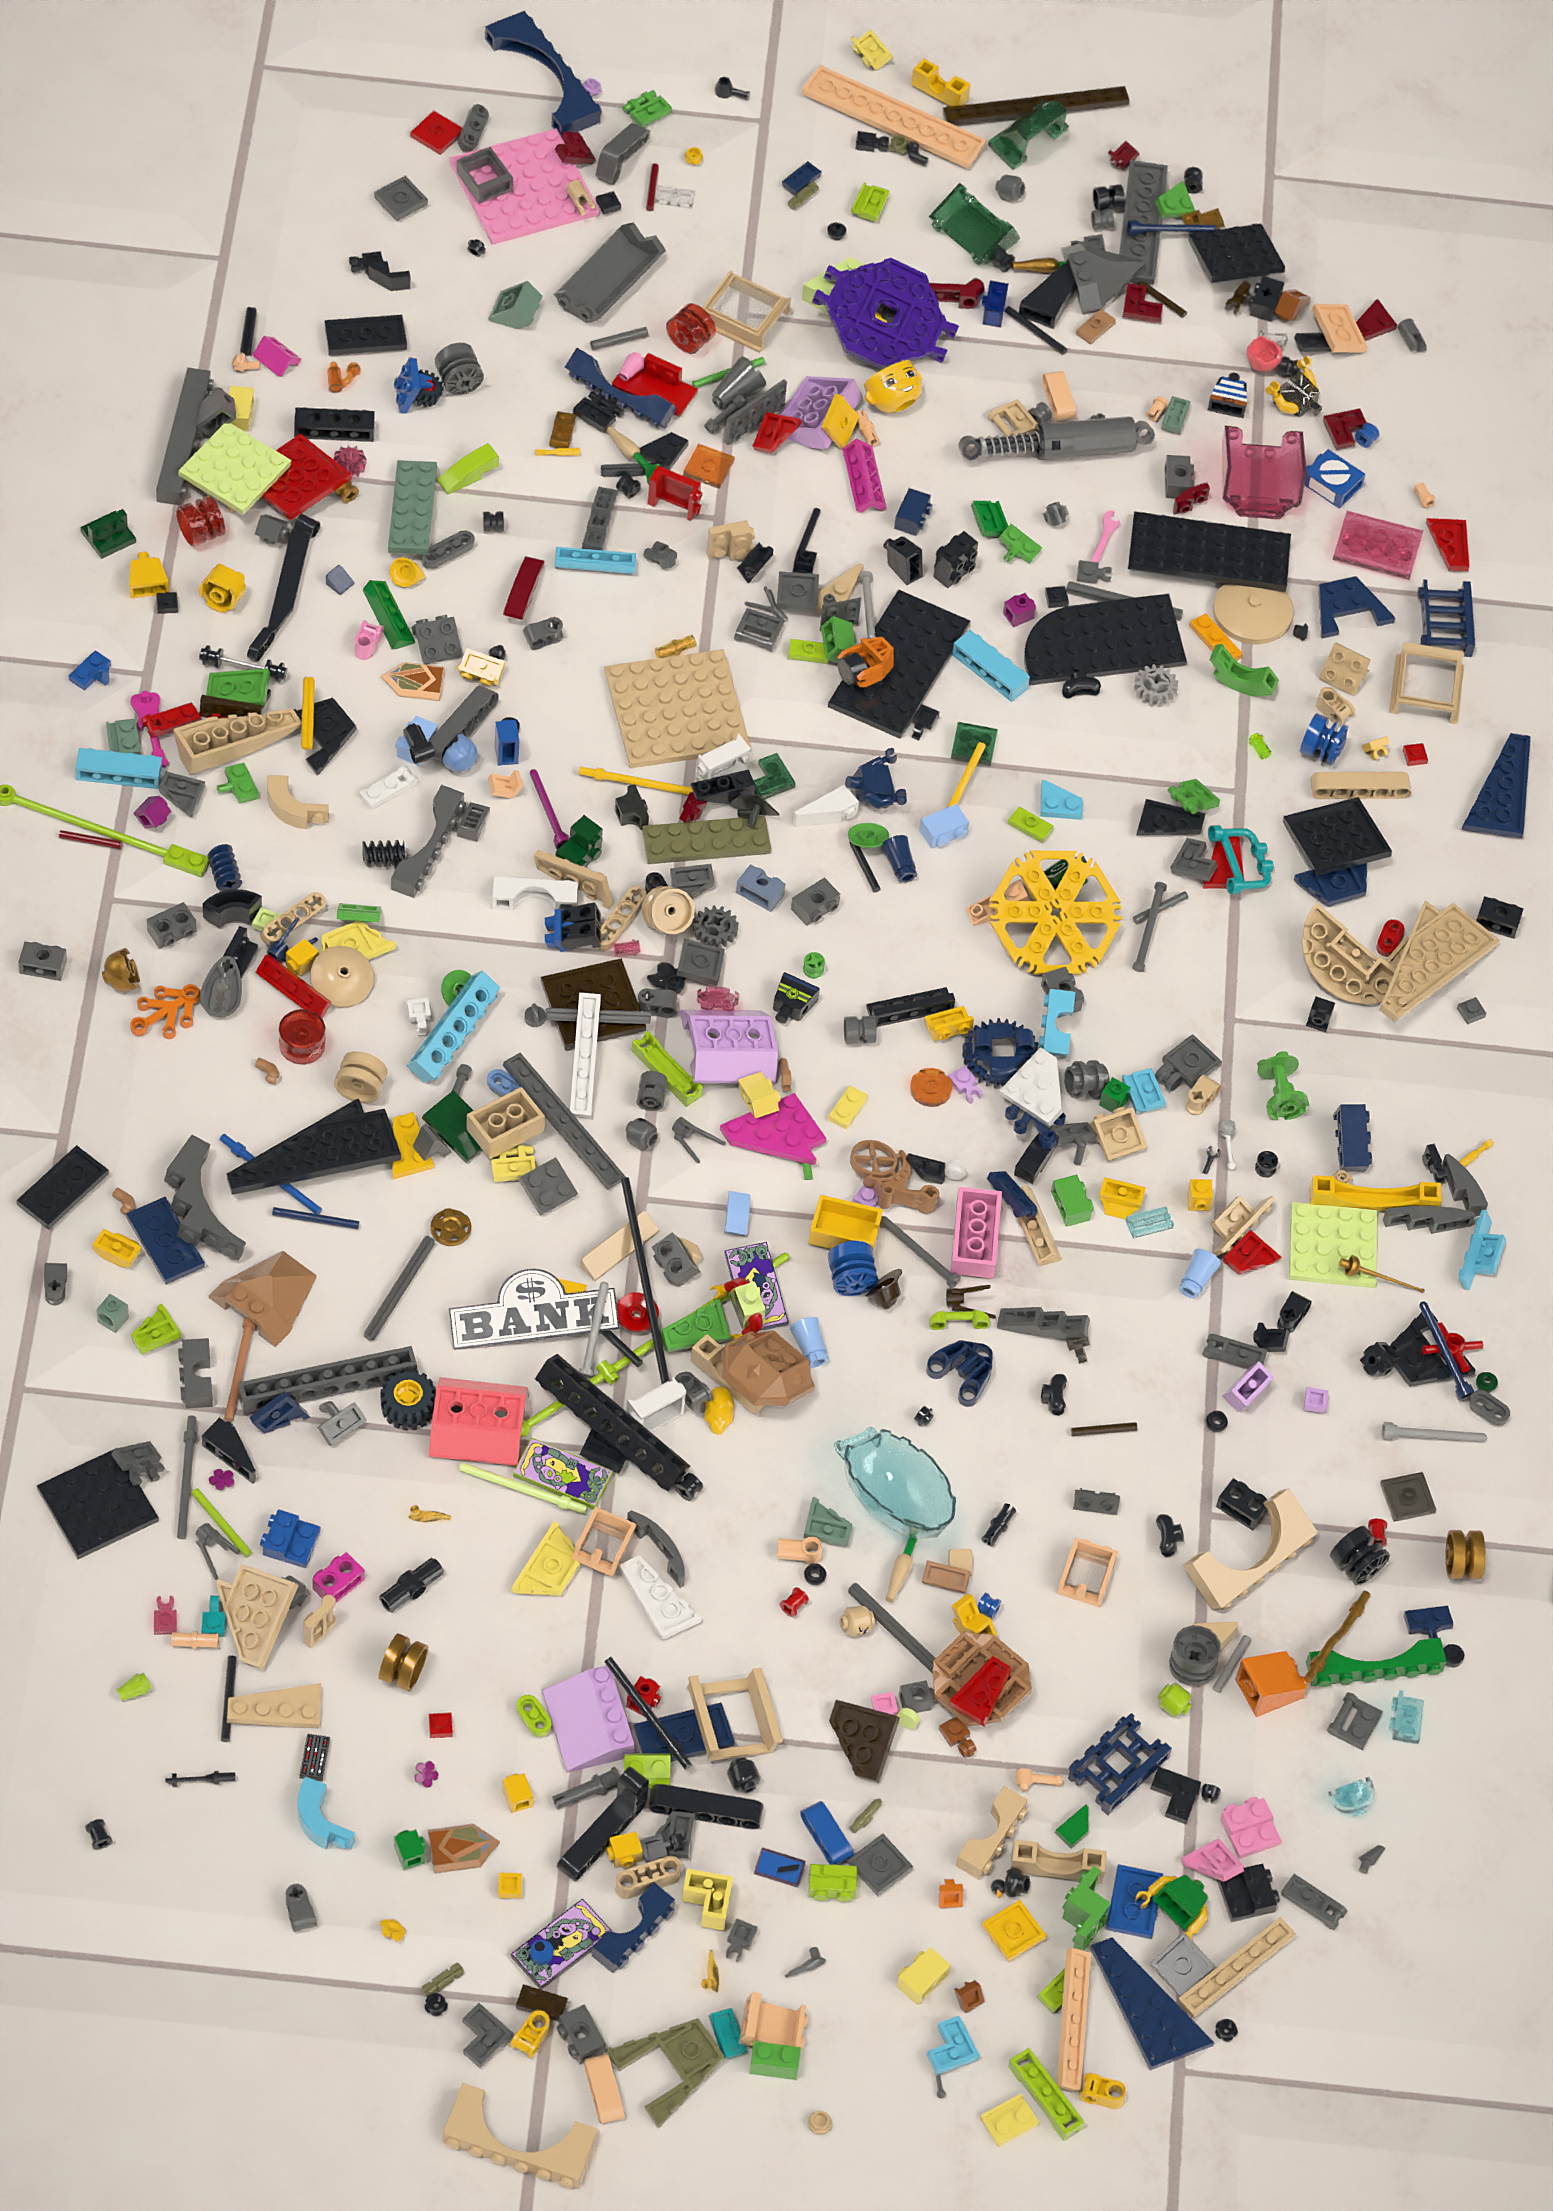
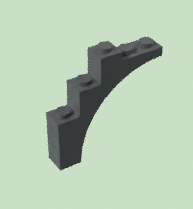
(189, 1201)

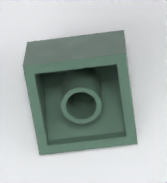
(516, 306)

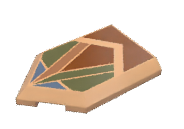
(416, 680)

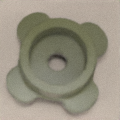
(898, 144)

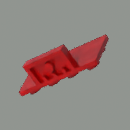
(661, 379)

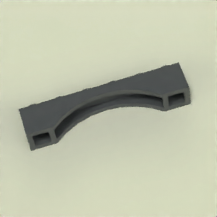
(410, 873)

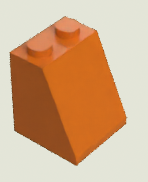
(1270, 1682)

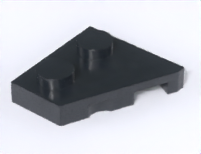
(664, 450)

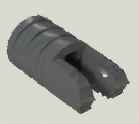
(1411, 335)

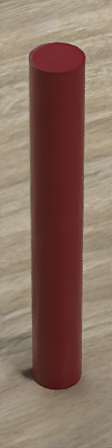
(652, 187)
(90, 839)

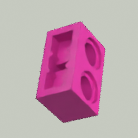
(342, 1582)

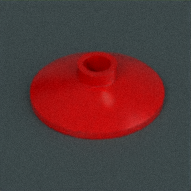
(634, 1304)

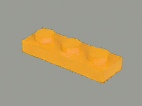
(1212, 635)

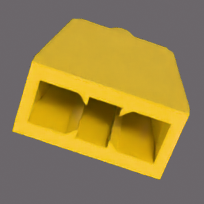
(147, 577)

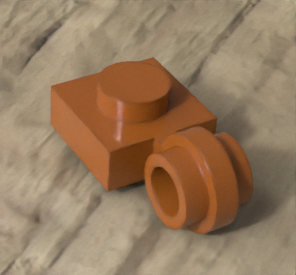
(956, 1732)

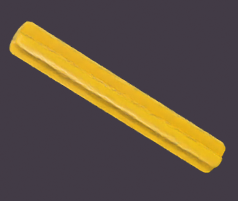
(307, 713)

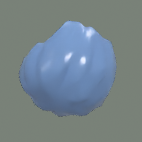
(460, 755)

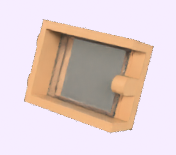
(603, 1541)
(1087, 1572)

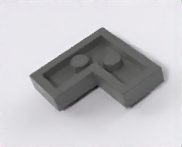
(1190, 863)
(490, 2035)

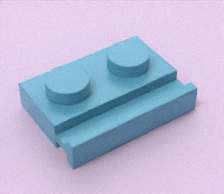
(1144, 1091)

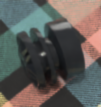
(1360, 1555)

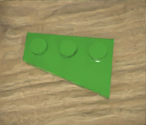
(690, 1330)

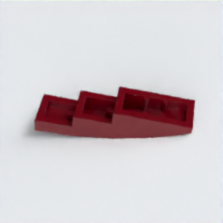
(523, 588)

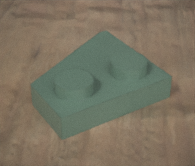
(827, 1525)

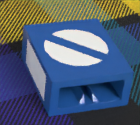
(1333, 478)

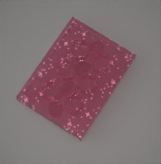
(1378, 545)

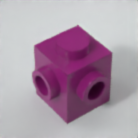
(1019, 609)
(152, 812)

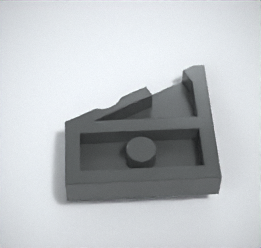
(693, 879)

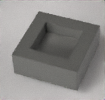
(1471, 1010)

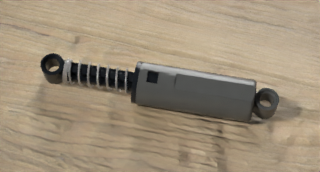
(1065, 439)

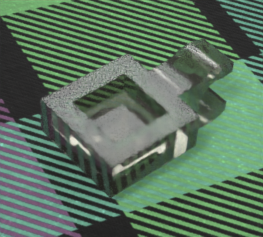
(1078, 1345)

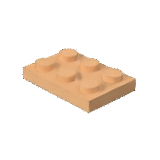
(1339, 328)

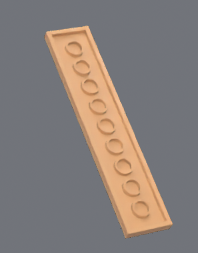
(894, 116)

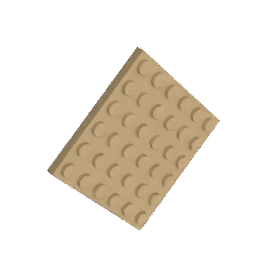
(675, 707)

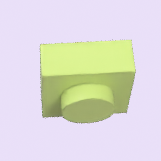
(263, 918)

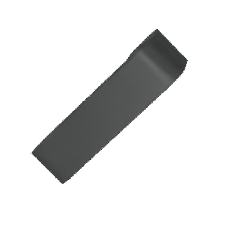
(619, 151)

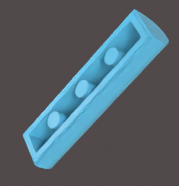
(595, 560)

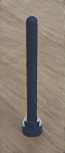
(1135, 228)
(1462, 1387)

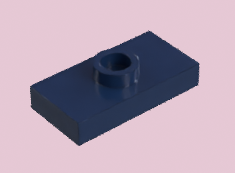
(801, 178)

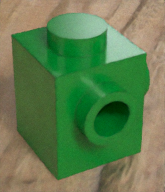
(410, 1848)

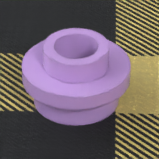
(592, 86)

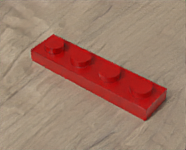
(292, 986)

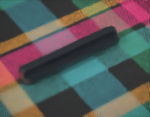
(248, 330)
(621, 469)

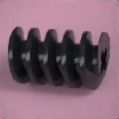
(383, 853)

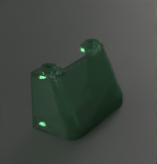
(972, 225)

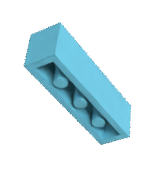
(990, 665)
(118, 768)

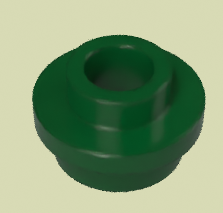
(1482, 1385)

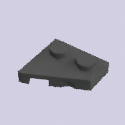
(182, 791)
(679, 1823)

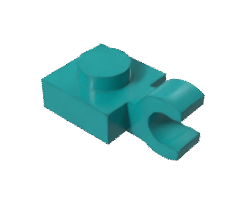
(213, 1621)

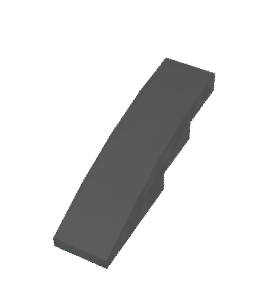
(600, 518)
(1435, 1217)
(1045, 1324)

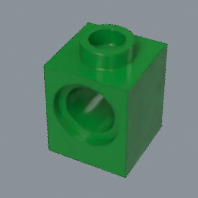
(1114, 1095)

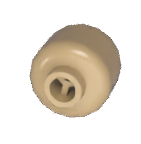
(857, 1621)

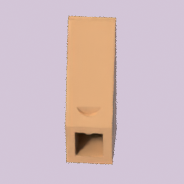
(979, 911)

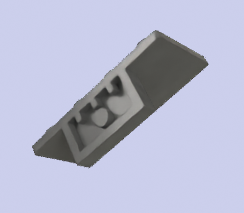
(754, 411)

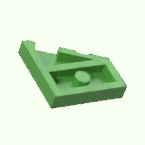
(1175, 202)

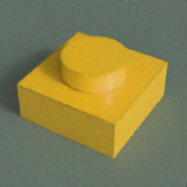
(509, 1885)

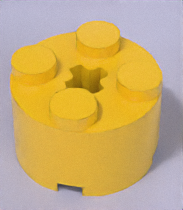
(222, 588)

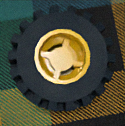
(408, 1399)

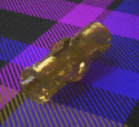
(676, 647)

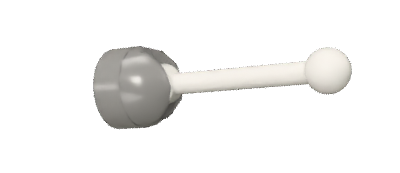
(1227, 1129)

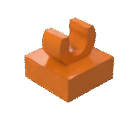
(950, 1894)

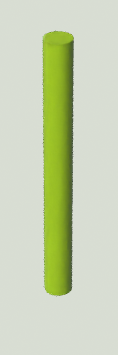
(221, 1522)

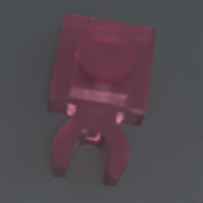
(165, 1618)

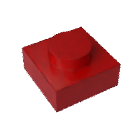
(1415, 754)
(440, 1725)

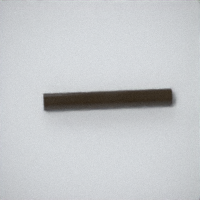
(1164, 300)
(1103, 1429)

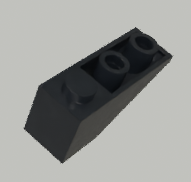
(724, 788)

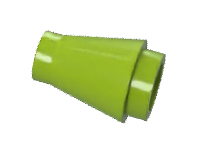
(134, 1687)

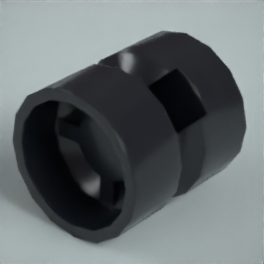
(1109, 198)

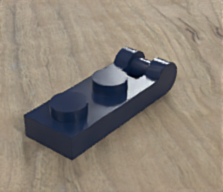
(1013, 1194)

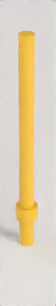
(600, 774)

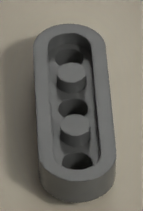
(470, 134)
(453, 544)

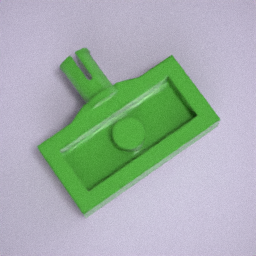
(1019, 544)
(239, 783)

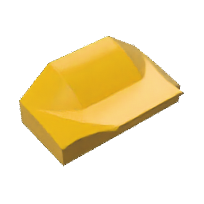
(1120, 1197)
(116, 1248)

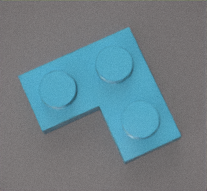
(957, 2049)

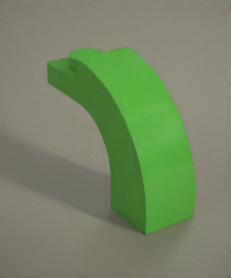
(1242, 678)

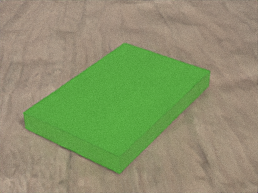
(241, 685)

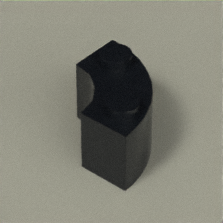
(232, 906)

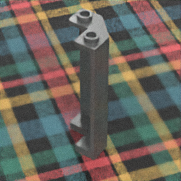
(609, 273)

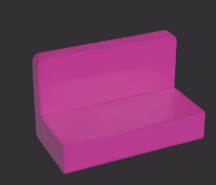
(275, 355)

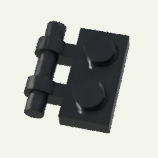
(594, 414)

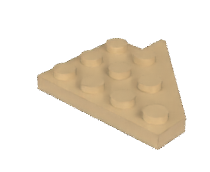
(255, 1611)

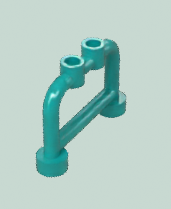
(1237, 884)

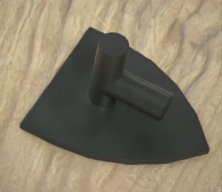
(751, 806)

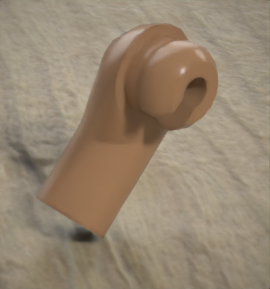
(269, 1068)
(126, 1199)

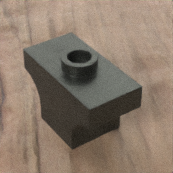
(631, 808)

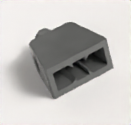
(215, 411)

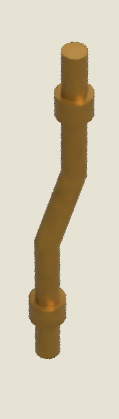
(1319, 1662)

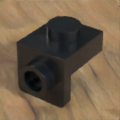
(1271, 1339)

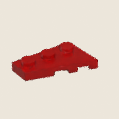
(1451, 542)
(1223, 870)
(982, 1691)

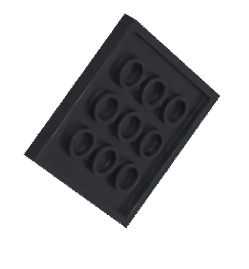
(1236, 253)
(1337, 836)
(96, 1504)

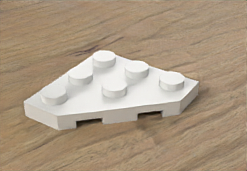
(1036, 1088)

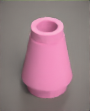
(632, 364)

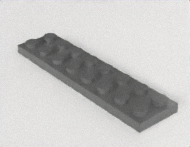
(1144, 187)

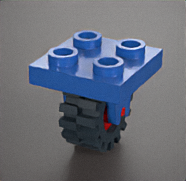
(416, 386)

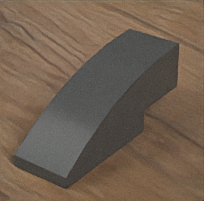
(1464, 1186)

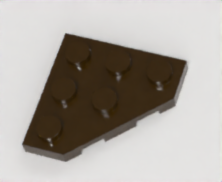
(864, 1737)

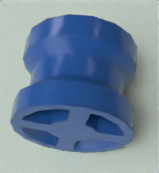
(1367, 435)
(989, 1605)

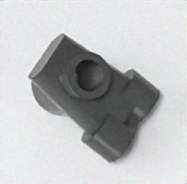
(661, 553)

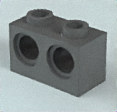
(170, 923)
(678, 1257)

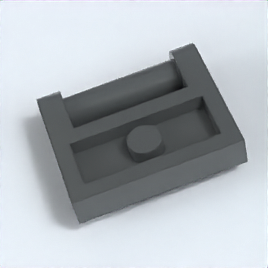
(761, 624)
(1361, 1725)

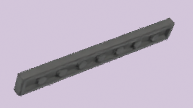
(564, 1121)

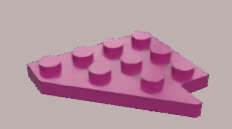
(783, 1133)

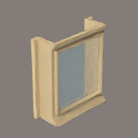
(745, 310)

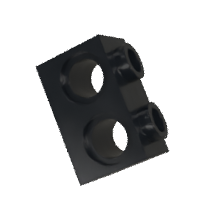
(1239, 1507)

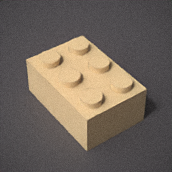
(505, 1122)

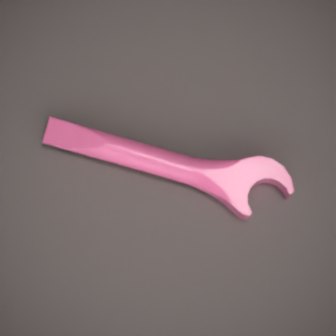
(1108, 527)

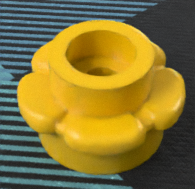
(693, 156)

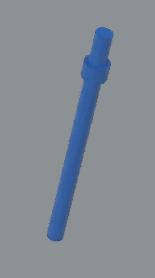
(240, 1151)

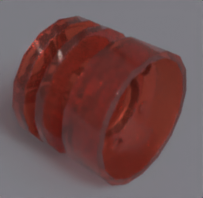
(200, 521)

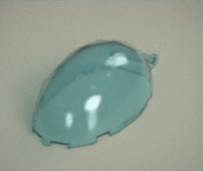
(898, 1483)

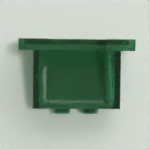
(1013, 140)

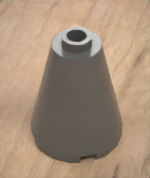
(738, 381)

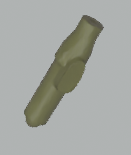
(866, 1816)

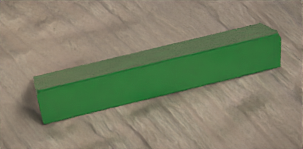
(388, 614)

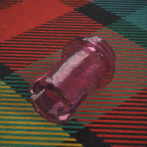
(627, 948)

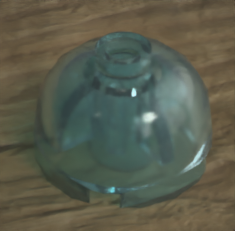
(1353, 1797)

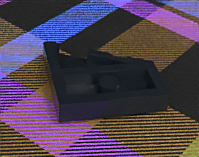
(601, 1452)

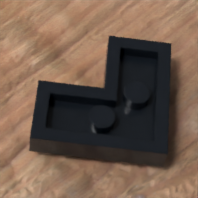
(1180, 1789)

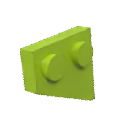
(155, 1331)

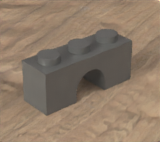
(197, 1389)

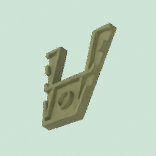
(689, 2052)

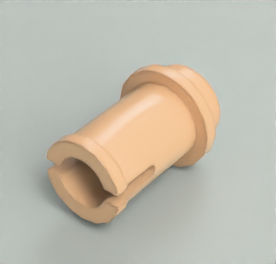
(1156, 409)
(1424, 495)

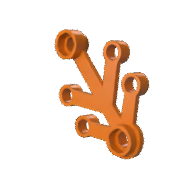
(166, 1008)

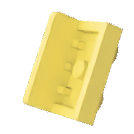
(872, 49)

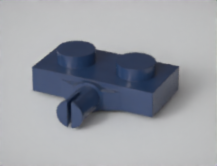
(1428, 1620)

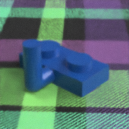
(91, 669)

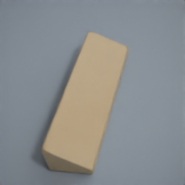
(1039, 1234)
(616, 1247)

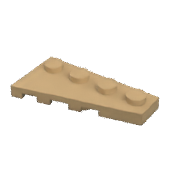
(591, 882)
(278, 1708)

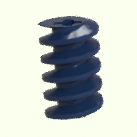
(224, 867)

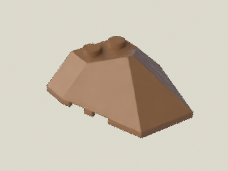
(268, 1294)

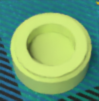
(908, 1718)

